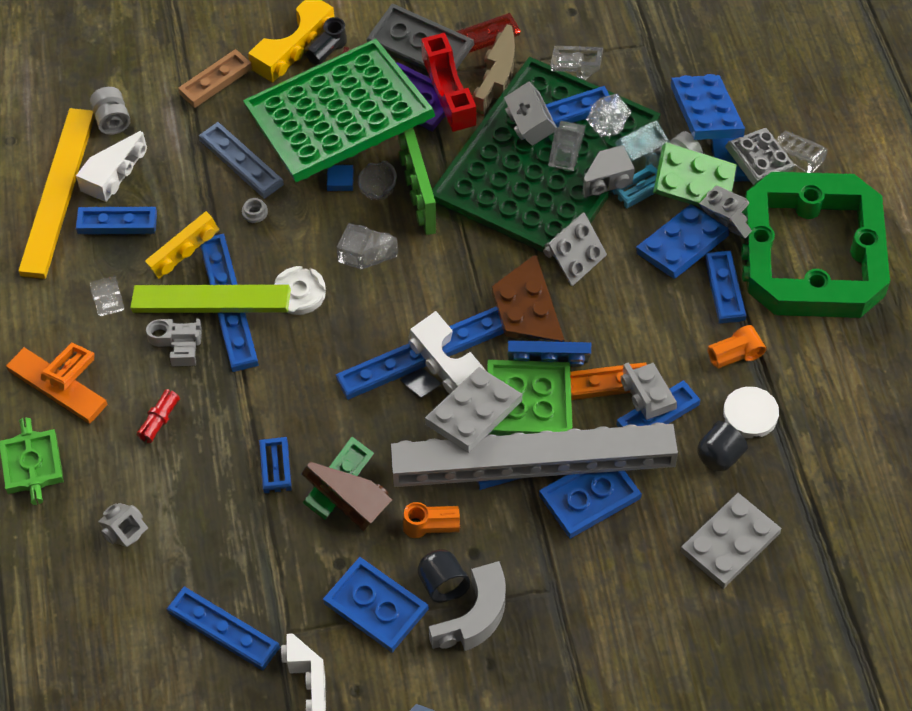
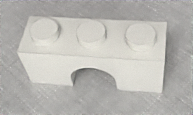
(428, 339)

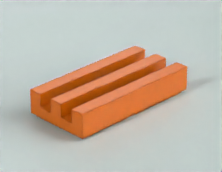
(71, 368)

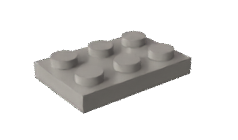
(473, 409)
(730, 540)

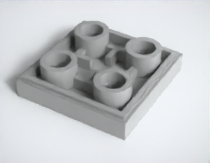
(759, 155)

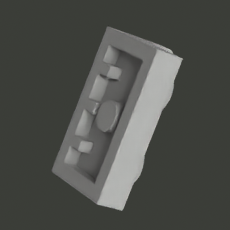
(727, 209)
(648, 390)

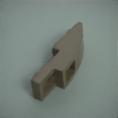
(499, 70)

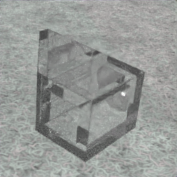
(365, 247)

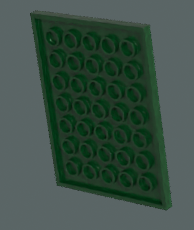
(510, 181)

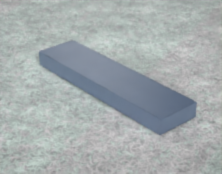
(241, 160)

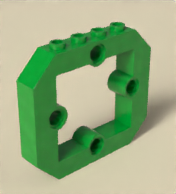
(809, 195)

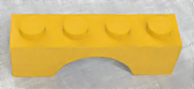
(274, 57)

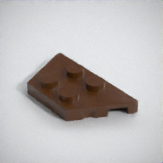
(526, 304)

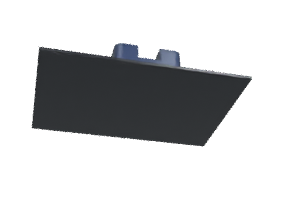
(420, 382)

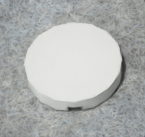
(306, 289)
(751, 411)

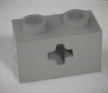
(529, 113)

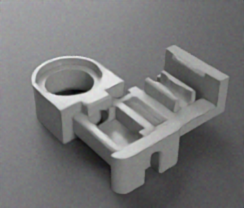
(183, 339)

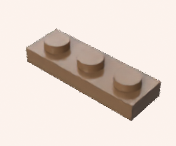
(215, 78)

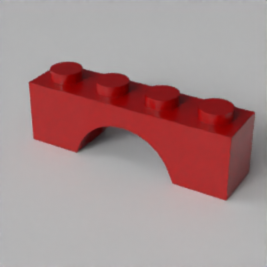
(454, 99)

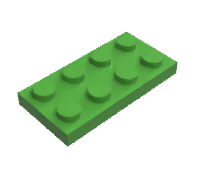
(418, 179)

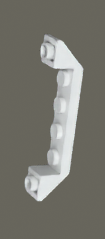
(303, 659)

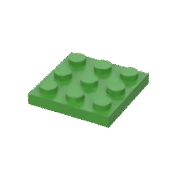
(544, 396)

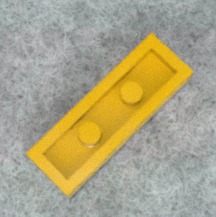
(182, 245)

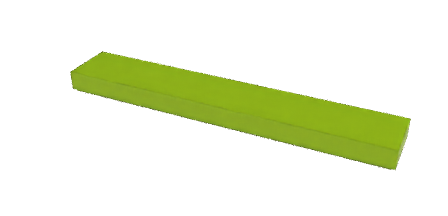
(210, 298)

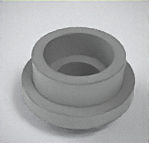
(252, 205)

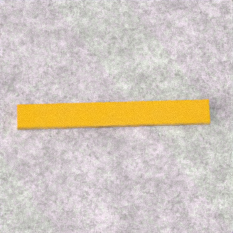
(56, 194)

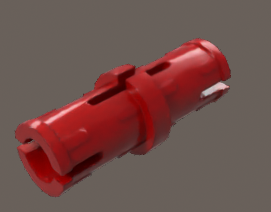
(158, 416)

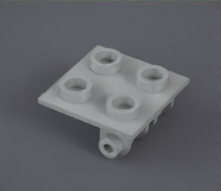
(576, 249)

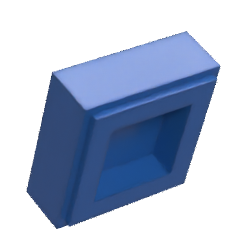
(340, 178)

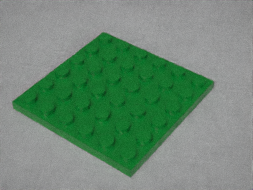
(338, 109)

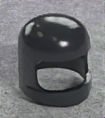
(721, 447)
(438, 568)

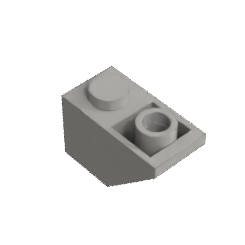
(609, 171)

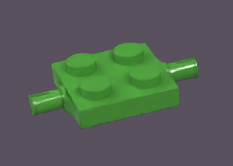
(31, 461)

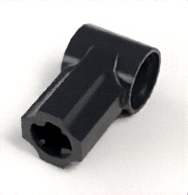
(329, 39)

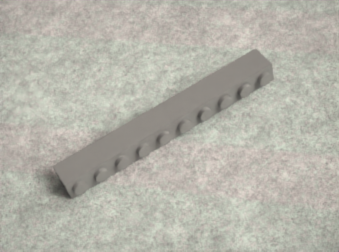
(535, 455)

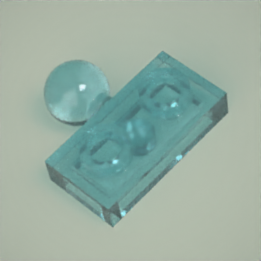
(643, 143)

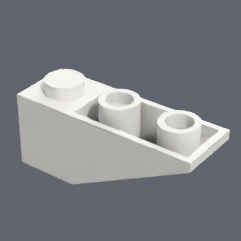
(108, 168)

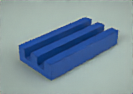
(277, 485)

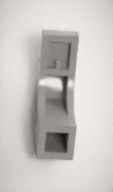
(482, 618)

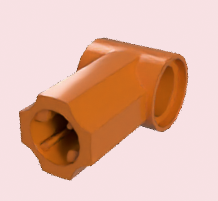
(742, 345)
(432, 519)

